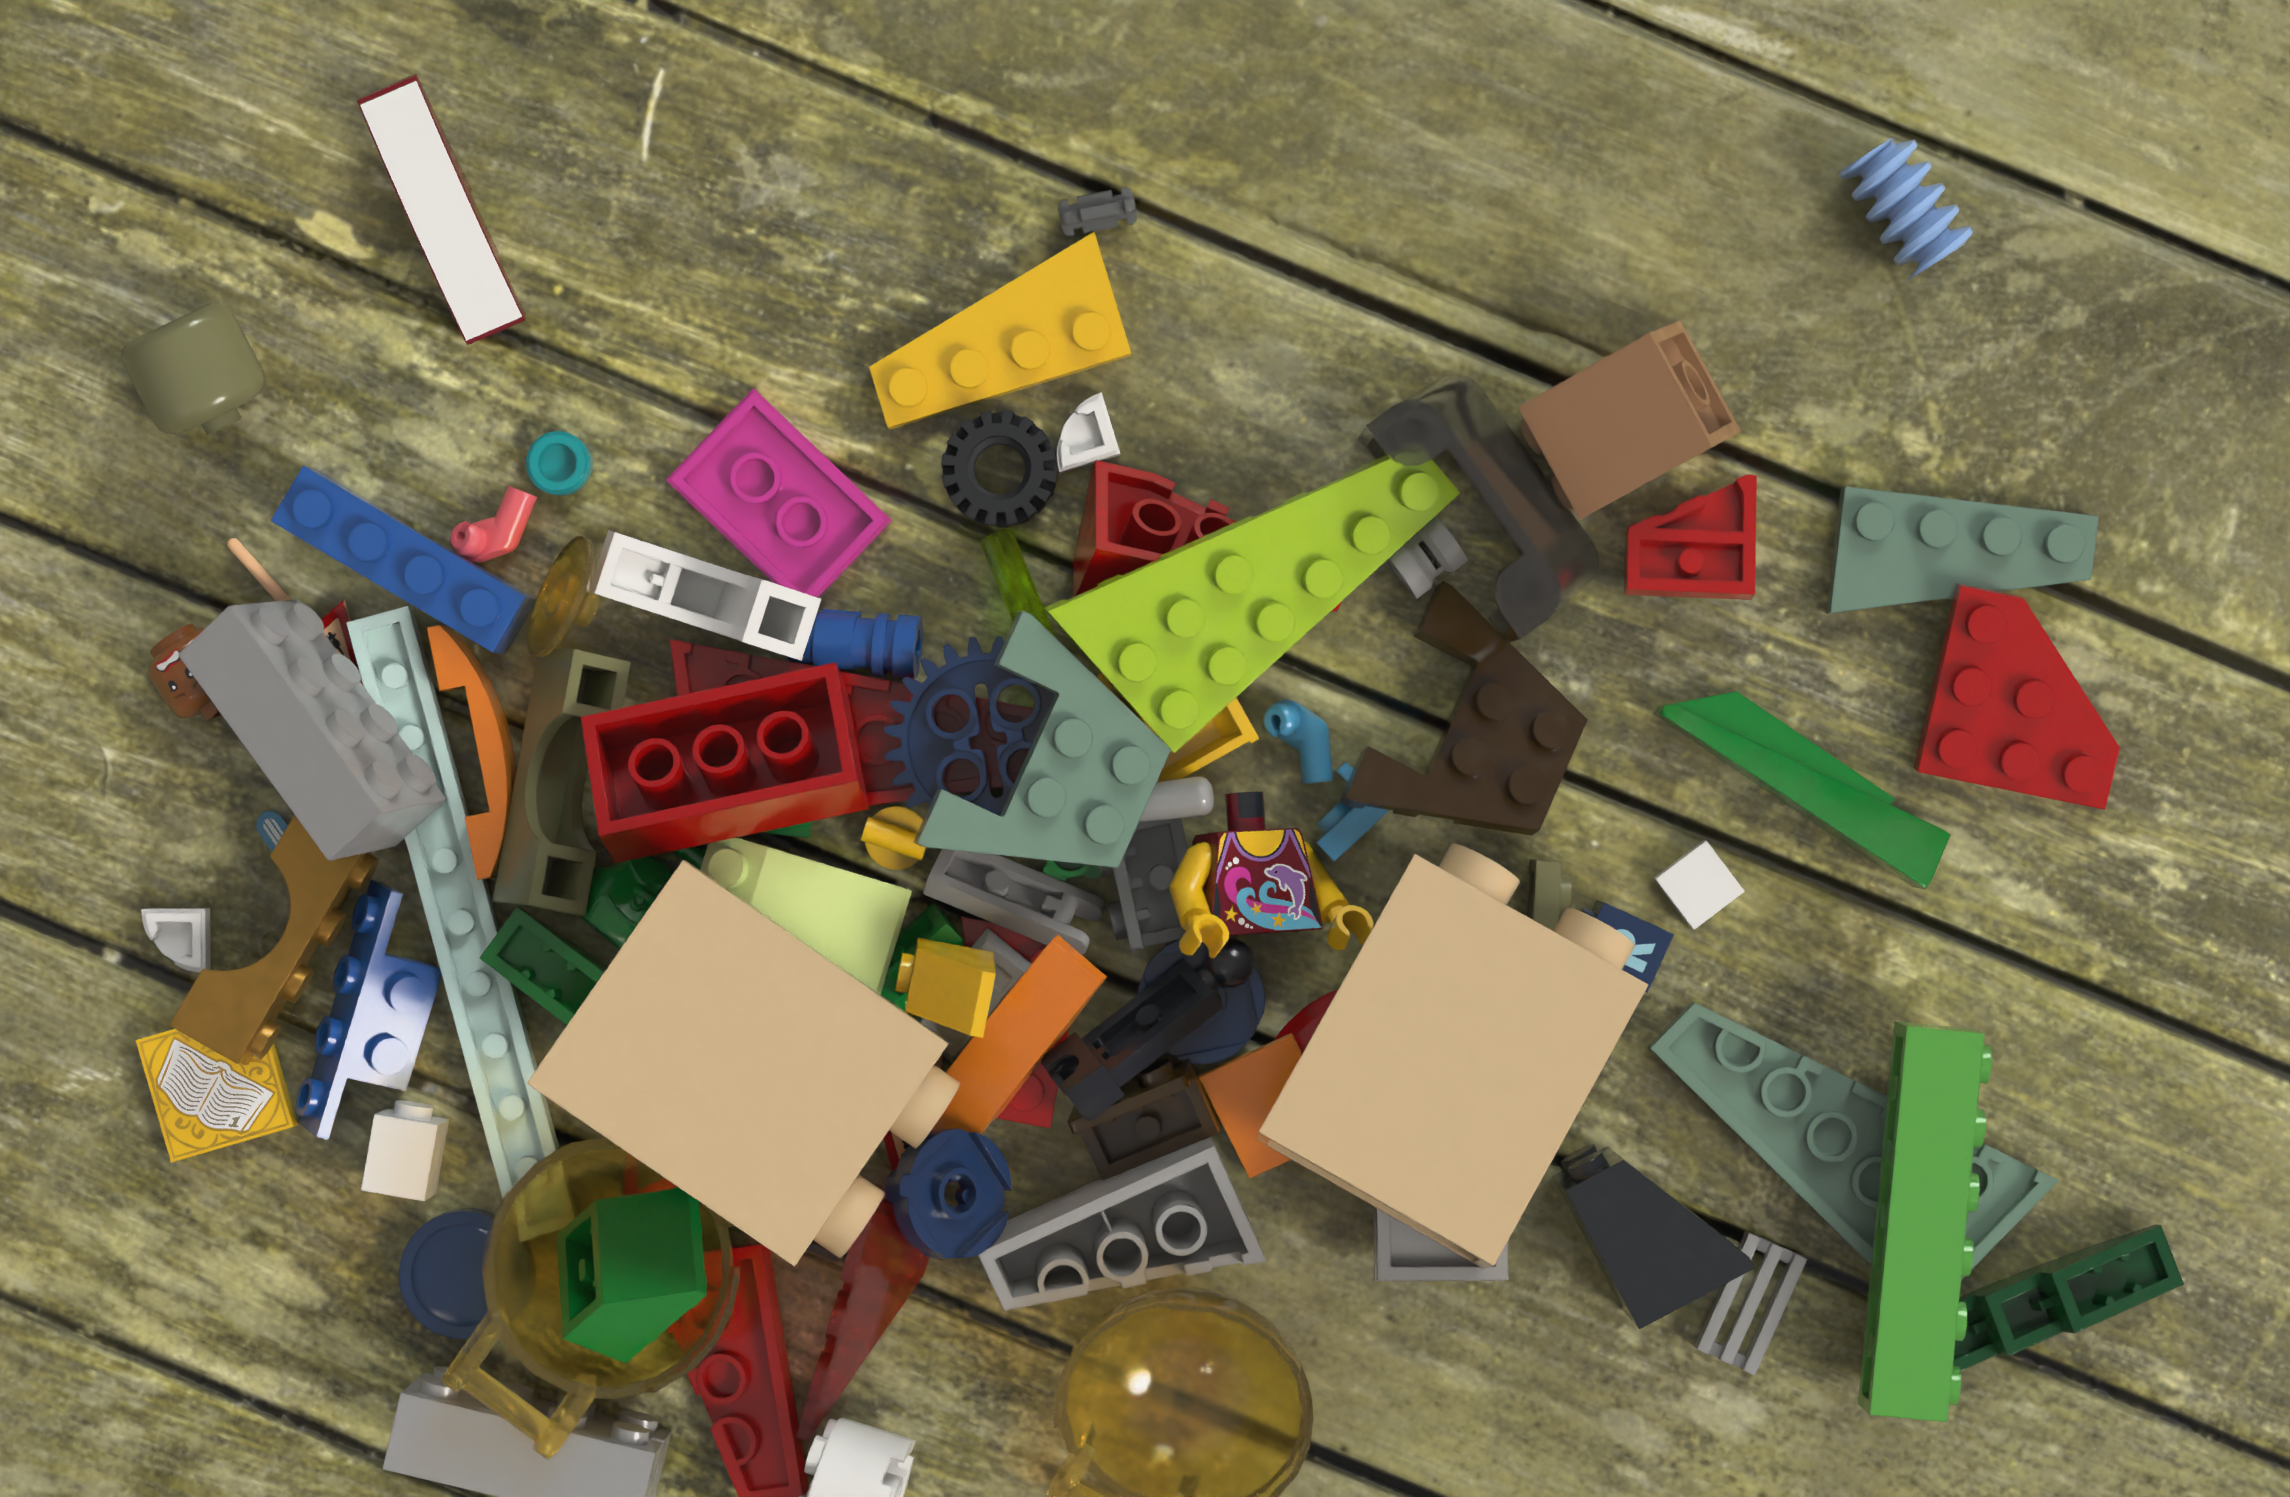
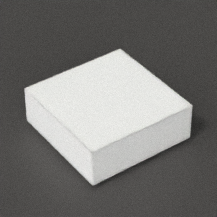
(1698, 884)

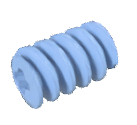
(1906, 204)

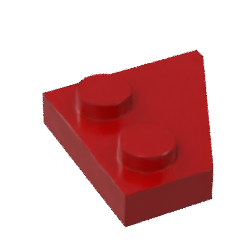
(1697, 548)

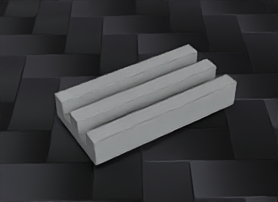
(1773, 1312)

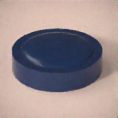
(444, 1272)

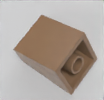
(1627, 419)

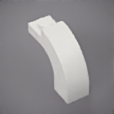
(705, 595)

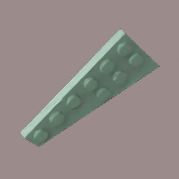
(1823, 1128)

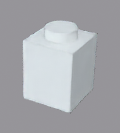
(405, 1151)

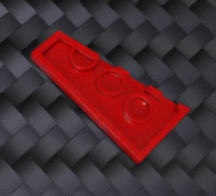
(751, 1389)

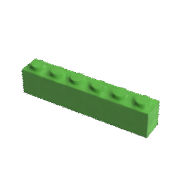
(1923, 1221)

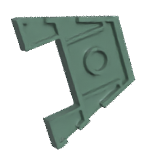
(1081, 775)

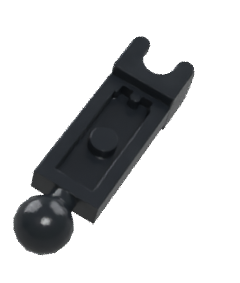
(1144, 1029)

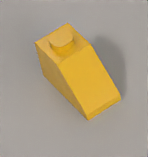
(948, 985)

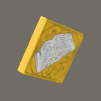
(209, 1099)

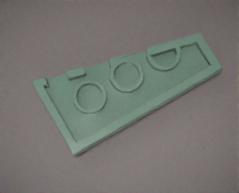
(1919, 546)

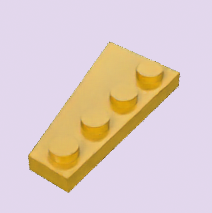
(1019, 336)

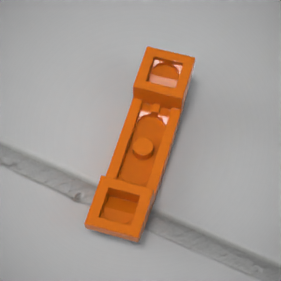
(458, 670)

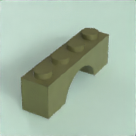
(545, 846)

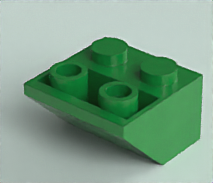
(630, 1270)

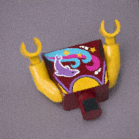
(1258, 884)

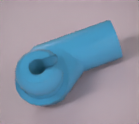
(1305, 733)

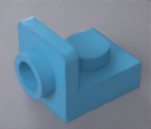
(1345, 824)

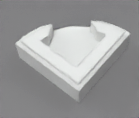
(1086, 436)
(181, 935)

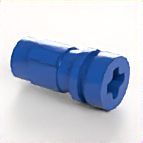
(866, 642)

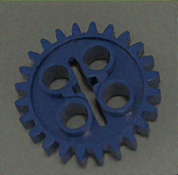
(930, 750)

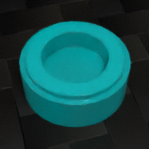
(559, 463)

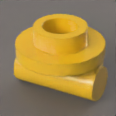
(891, 837)

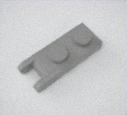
(1013, 896)

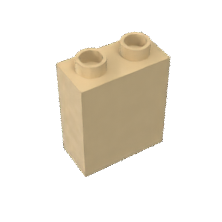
(1456, 1054)
(747, 1068)

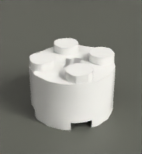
(858, 1461)

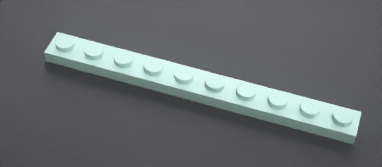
(458, 905)

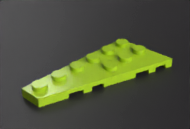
(1226, 607)

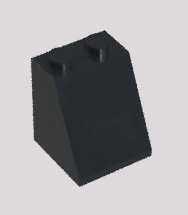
(1643, 1237)

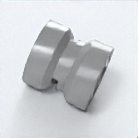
(1415, 568)

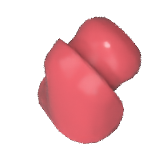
(497, 534)

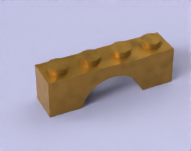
(238, 1007)

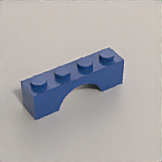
(403, 560)

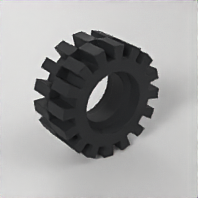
(992, 430)

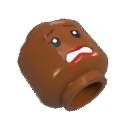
(174, 679)

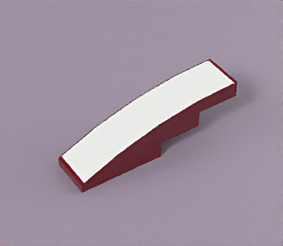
(441, 209)

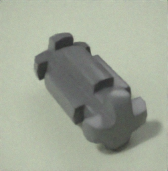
(1097, 211)

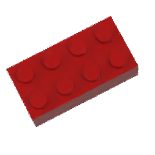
(724, 763)

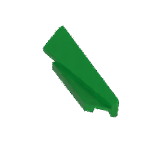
(1811, 783)

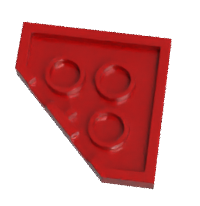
(2011, 708)

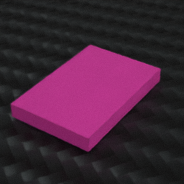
(778, 498)

